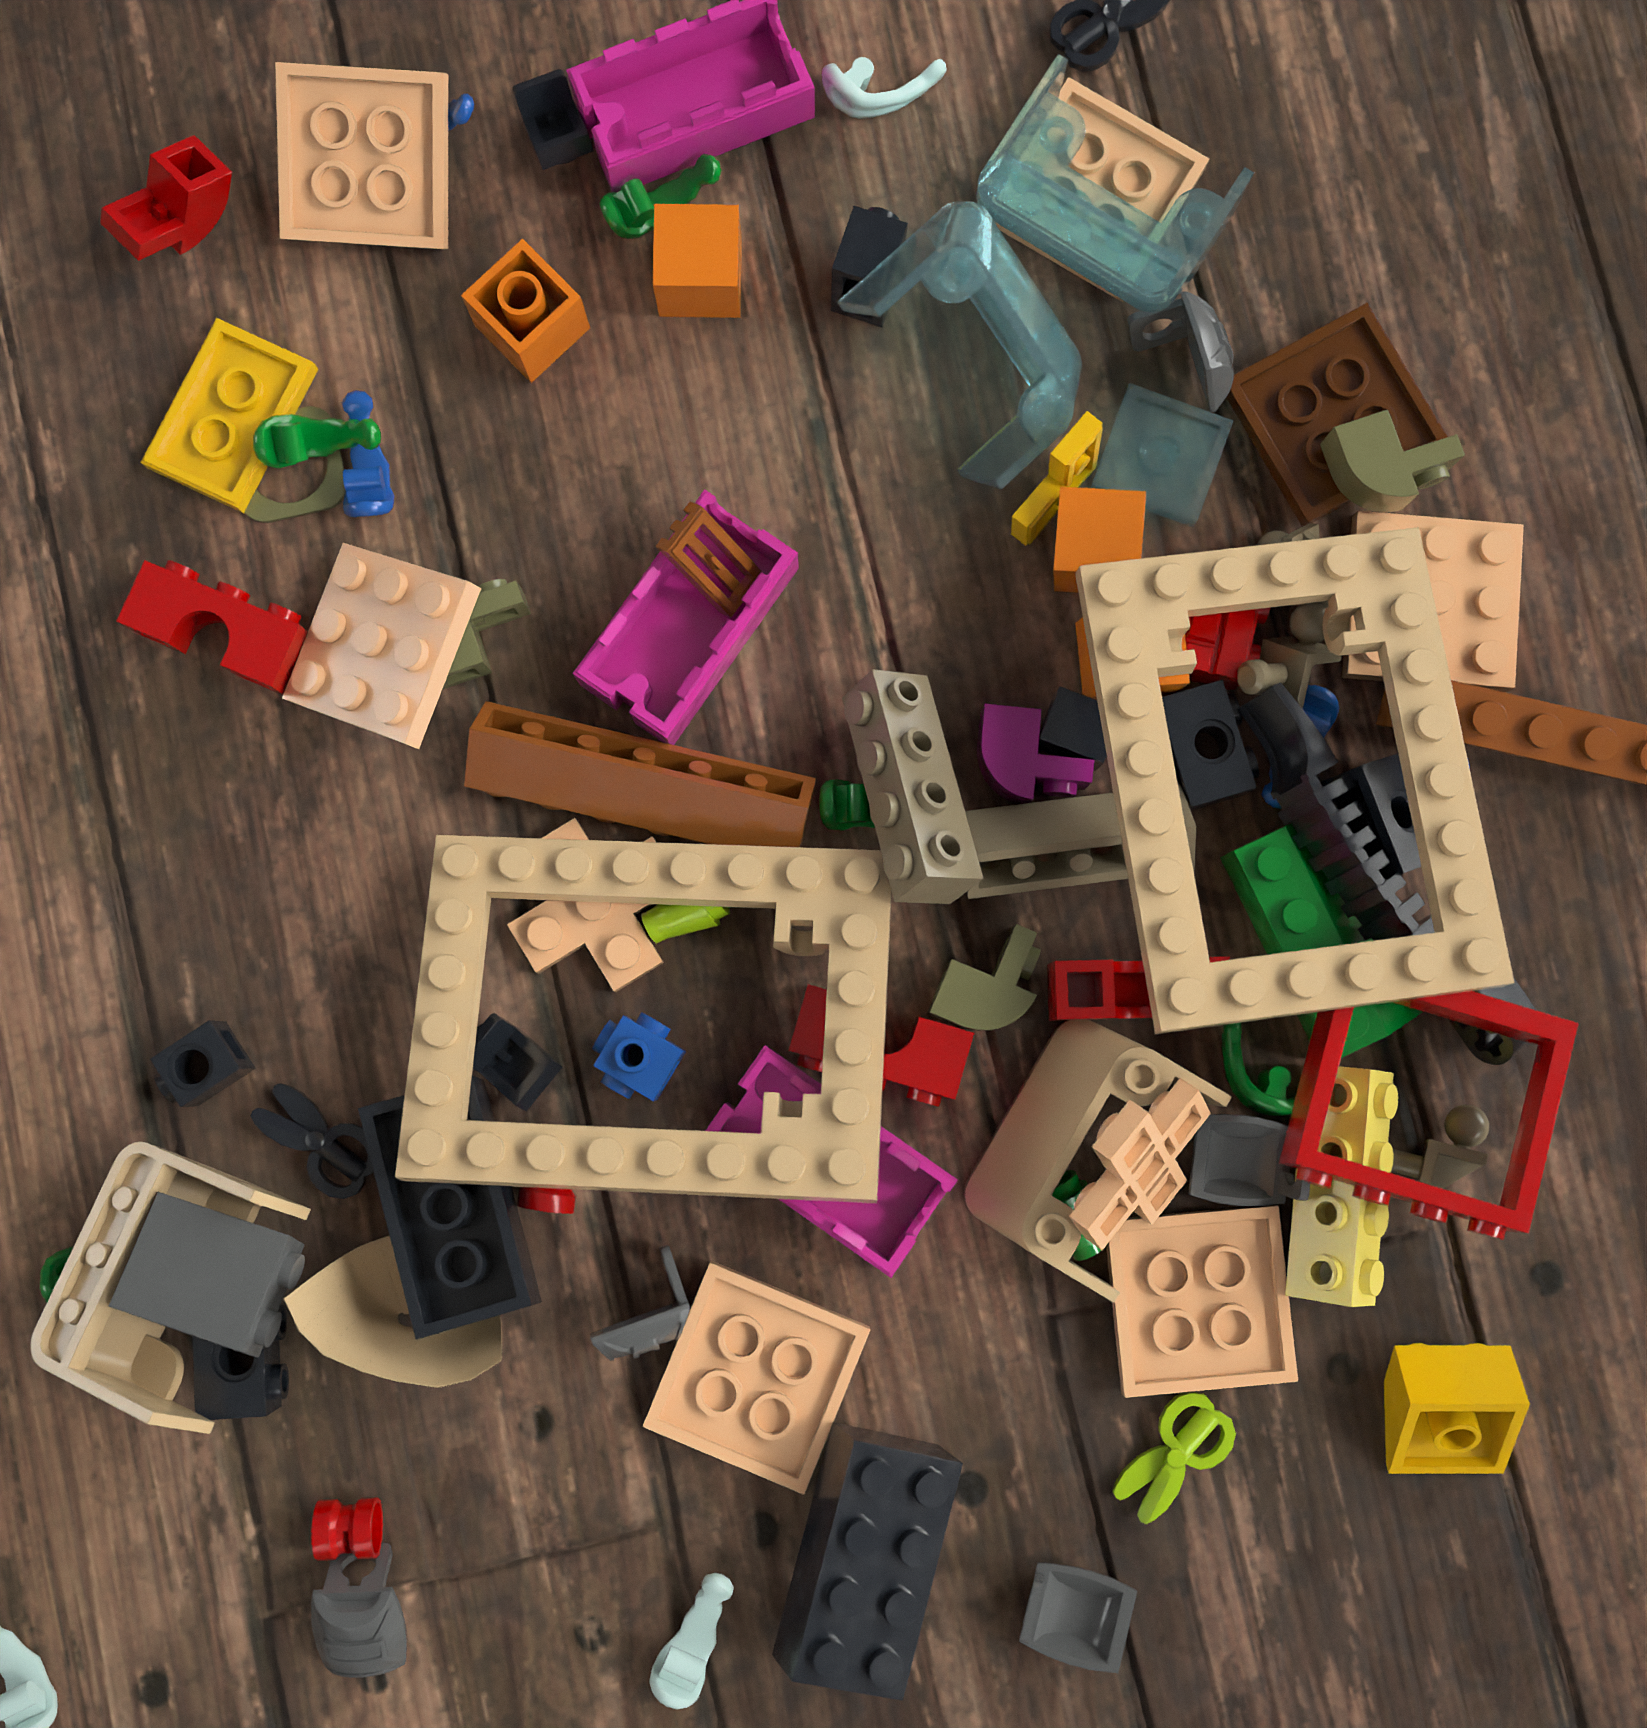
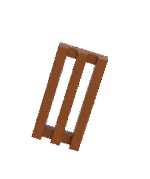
(684, 536)

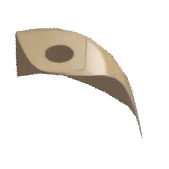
(353, 1319)

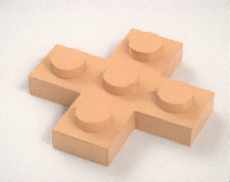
(606, 928)
(1139, 1162)

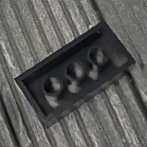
(452, 1242)
(866, 1562)

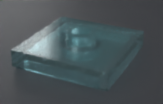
(1164, 451)

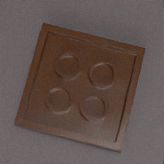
(1318, 384)

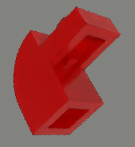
(178, 205)

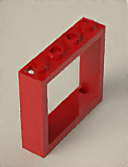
(1528, 1158)

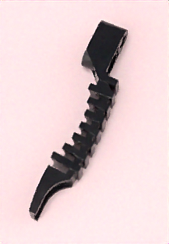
(1296, 757)

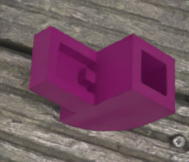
(1011, 758)

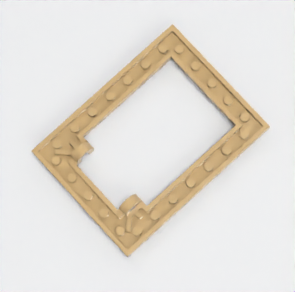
(1135, 634)
(805, 1148)

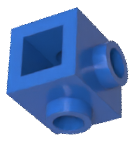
(658, 1063)

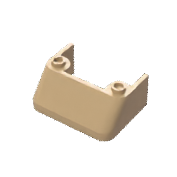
(1048, 1124)
(111, 1350)

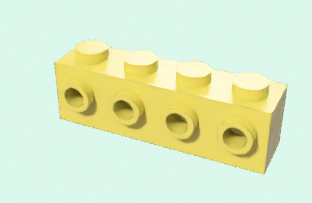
(1332, 1232)

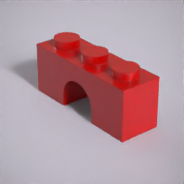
(173, 607)
(1099, 989)
(928, 1062)

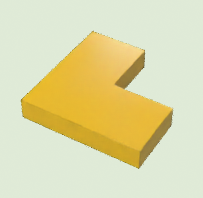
(1068, 467)

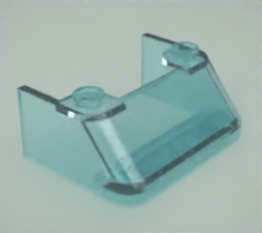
(967, 257)

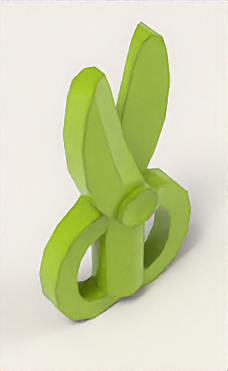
(1168, 1461)

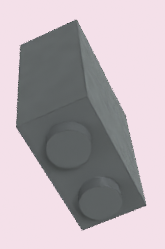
(209, 1275)

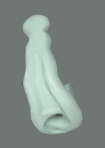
(848, 89)
(682, 1662)
(29, 1695)

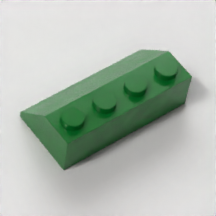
(1298, 913)

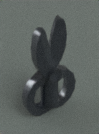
(1107, 20)
(312, 1134)

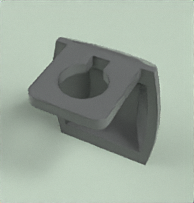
(1205, 338)
(1239, 1162)
(649, 1329)
(1078, 1617)
(362, 1626)

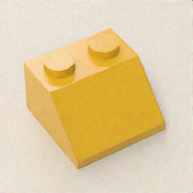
(1452, 1409)

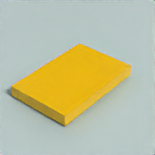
(218, 407)

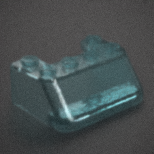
(1083, 224)

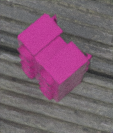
(692, 91)
(671, 642)
(907, 1180)

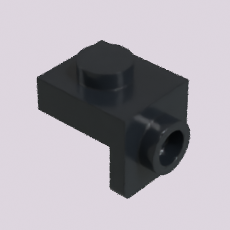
(552, 119)
(512, 1061)

